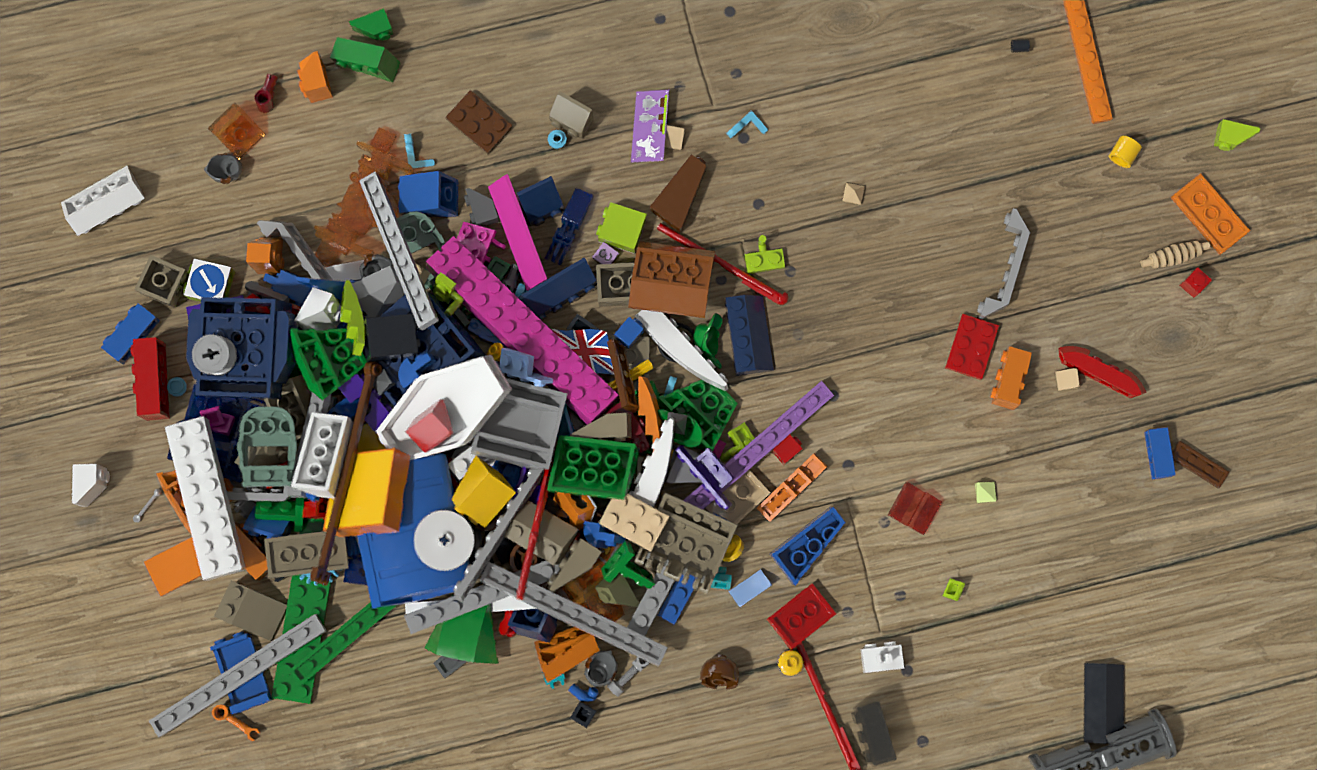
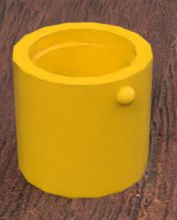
(1125, 151)

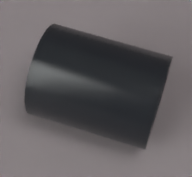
(1020, 45)

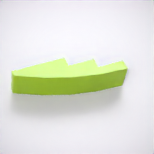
(352, 315)

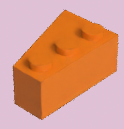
(265, 255)
(1010, 378)
(253, 554)

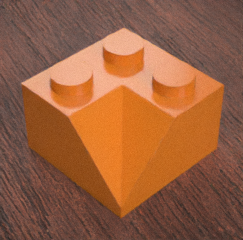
(314, 78)

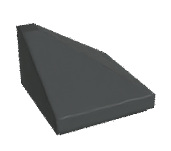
(383, 382)

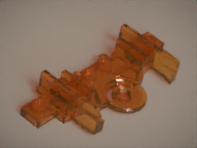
(354, 220)

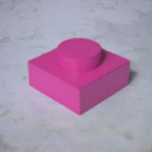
(226, 428)

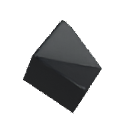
(583, 714)

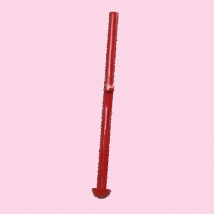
(748, 280)
(534, 533)
(839, 733)

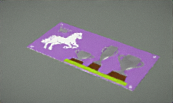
(649, 126)

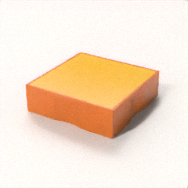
(373, 494)

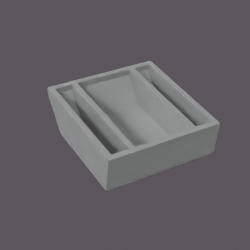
(522, 427)

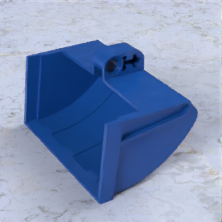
(390, 560)

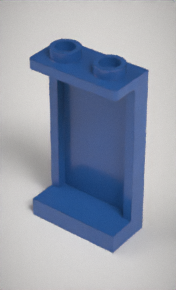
(229, 654)

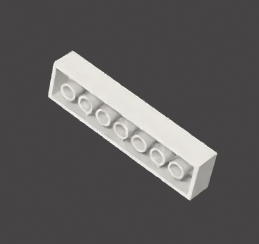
(205, 498)

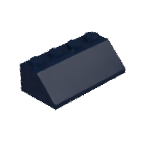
(560, 289)
(748, 334)

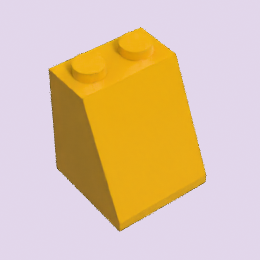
(482, 492)

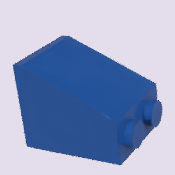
(429, 194)

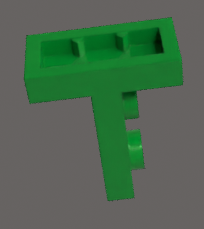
(281, 511)
(621, 563)

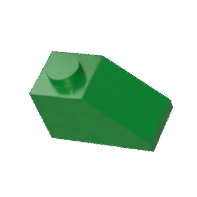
(373, 25)

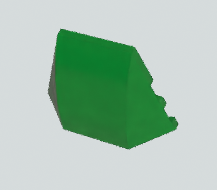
(325, 359)
(706, 405)
(466, 637)

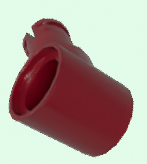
(266, 93)

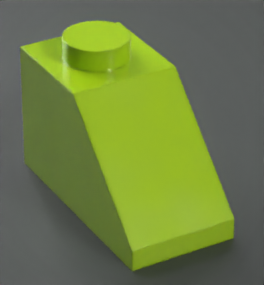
(1233, 134)

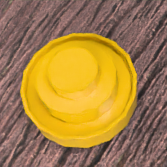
(734, 549)

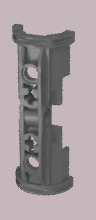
(1149, 728)

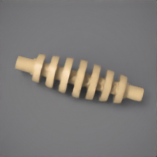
(1175, 254)

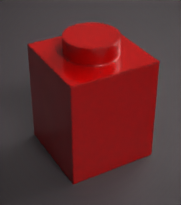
(1195, 282)
(787, 449)

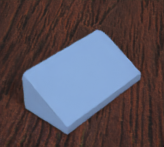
(750, 588)

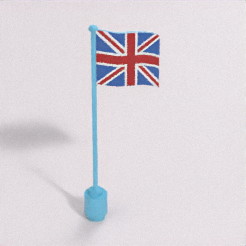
(591, 348)

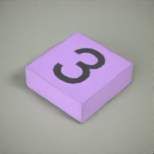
(605, 254)

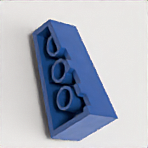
(803, 547)

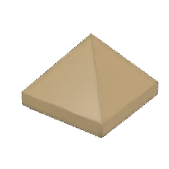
(853, 193)

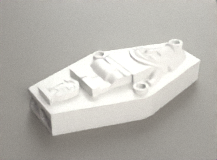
(470, 395)

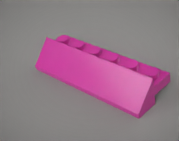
(517, 232)

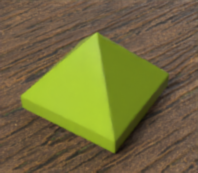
(954, 589)

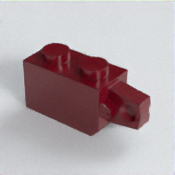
(638, 428)

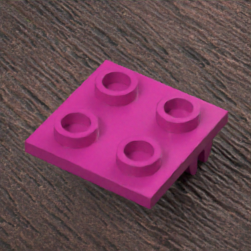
(478, 240)

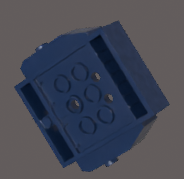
(438, 343)
(263, 346)

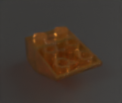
(583, 592)

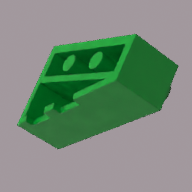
(365, 58)

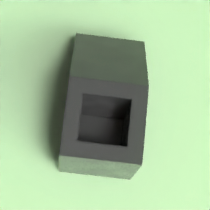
(482, 208)

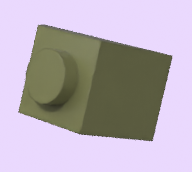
(617, 592)

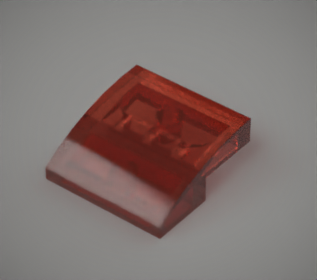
(914, 508)

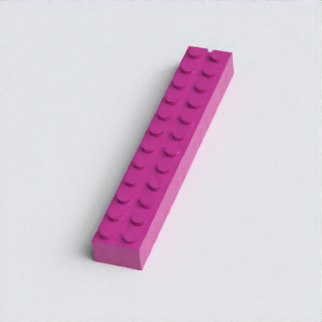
(523, 331)

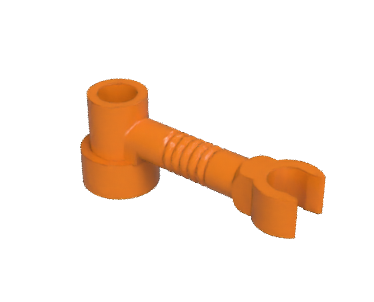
(233, 720)

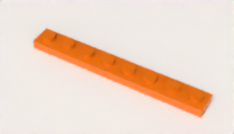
(1088, 61)

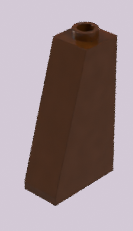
(679, 194)

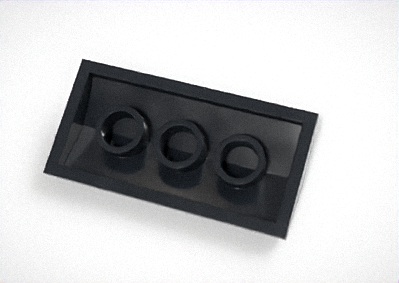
(1103, 701)

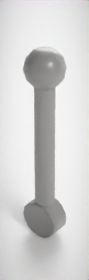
(137, 518)

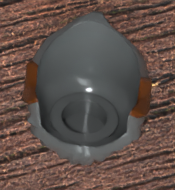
(224, 168)
(374, 264)
(601, 668)

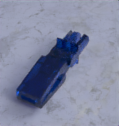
(572, 217)

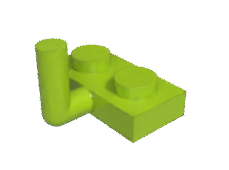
(764, 259)
(445, 291)
(741, 437)

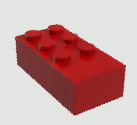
(150, 378)

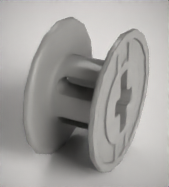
(208, 346)

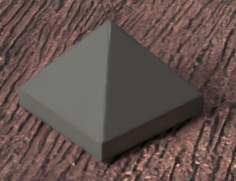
(680, 422)

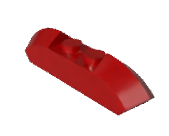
(1109, 376)

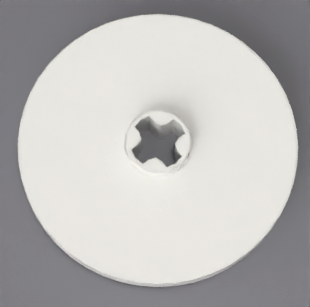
(433, 551)

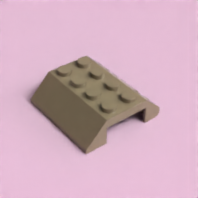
(689, 543)

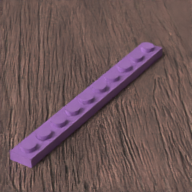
(767, 440)

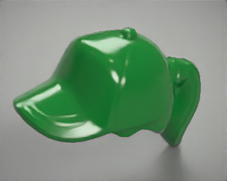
(706, 339)
(693, 432)

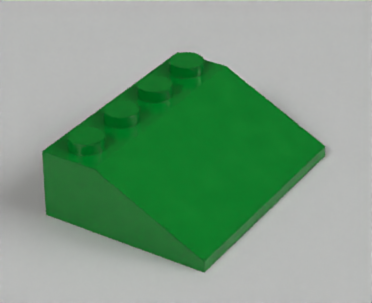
(593, 467)

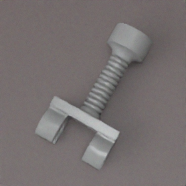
(616, 687)

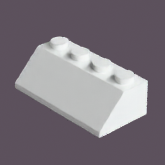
(102, 201)
(322, 454)

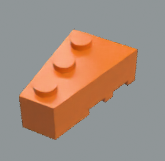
(565, 651)

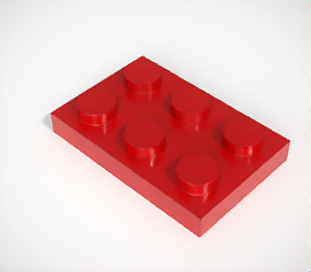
(971, 347)
(801, 616)

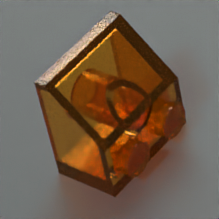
(236, 131)

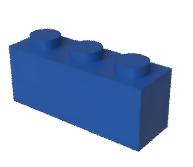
(135, 326)

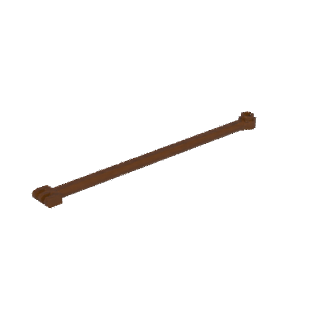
(320, 573)

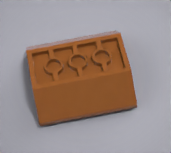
(671, 279)

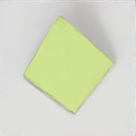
(985, 492)

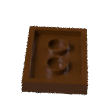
(479, 122)

